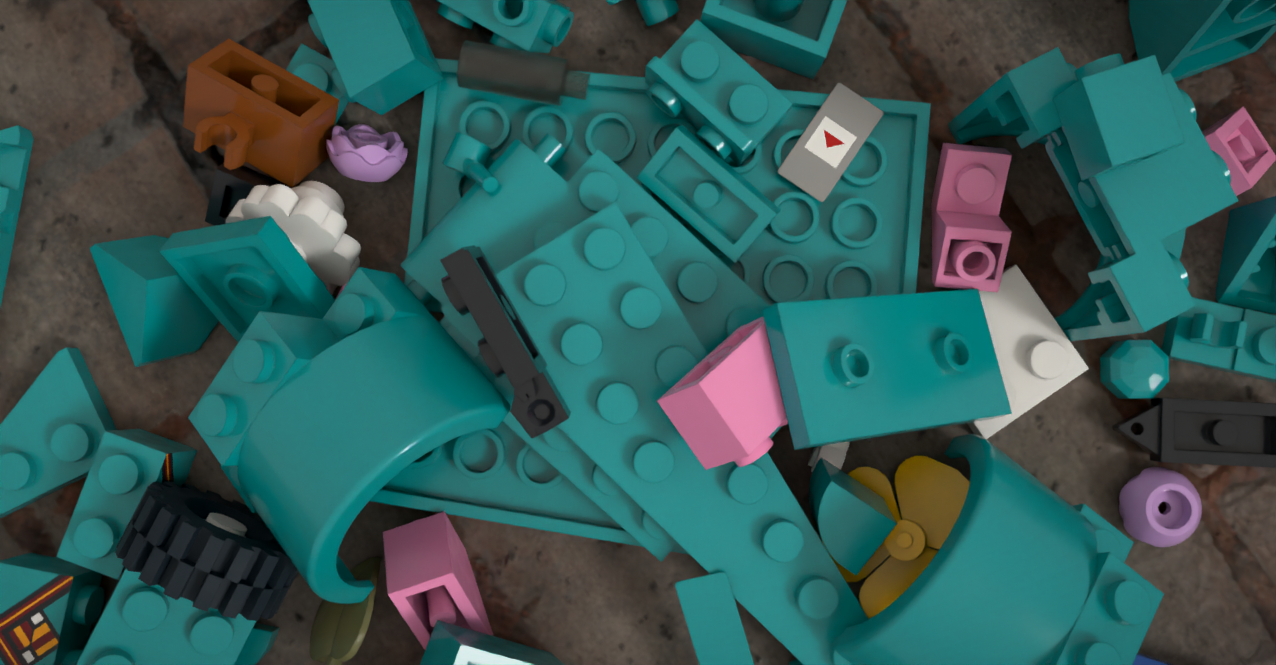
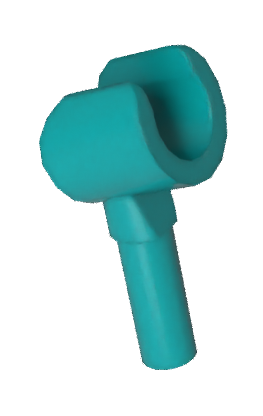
(469, 158)

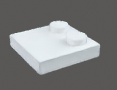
(1028, 346)

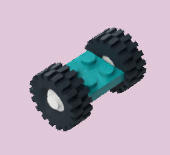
(190, 582)

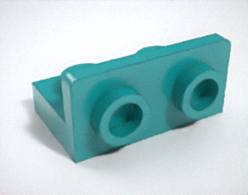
(715, 93)

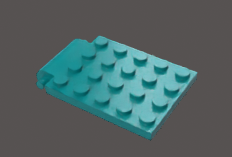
(538, 206)

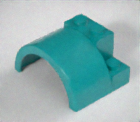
(1131, 212)
(333, 410)
(1014, 583)

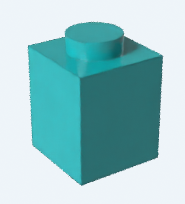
(1117, 115)

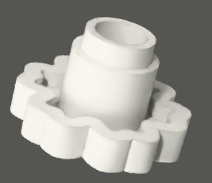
(313, 223)

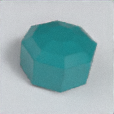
(1134, 369)

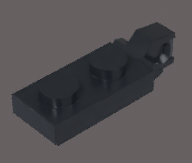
(506, 341)

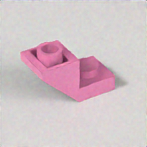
(966, 226)

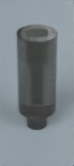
(519, 74)

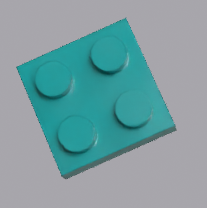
(246, 271)

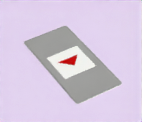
(830, 142)

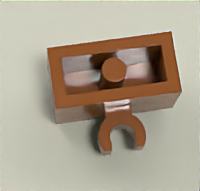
(257, 113)

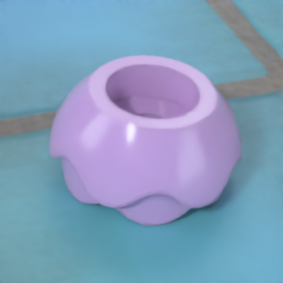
(365, 153)
(1140, 504)

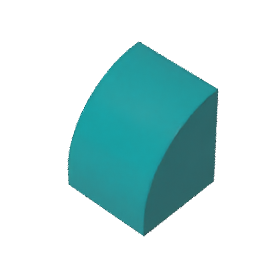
(848, 516)

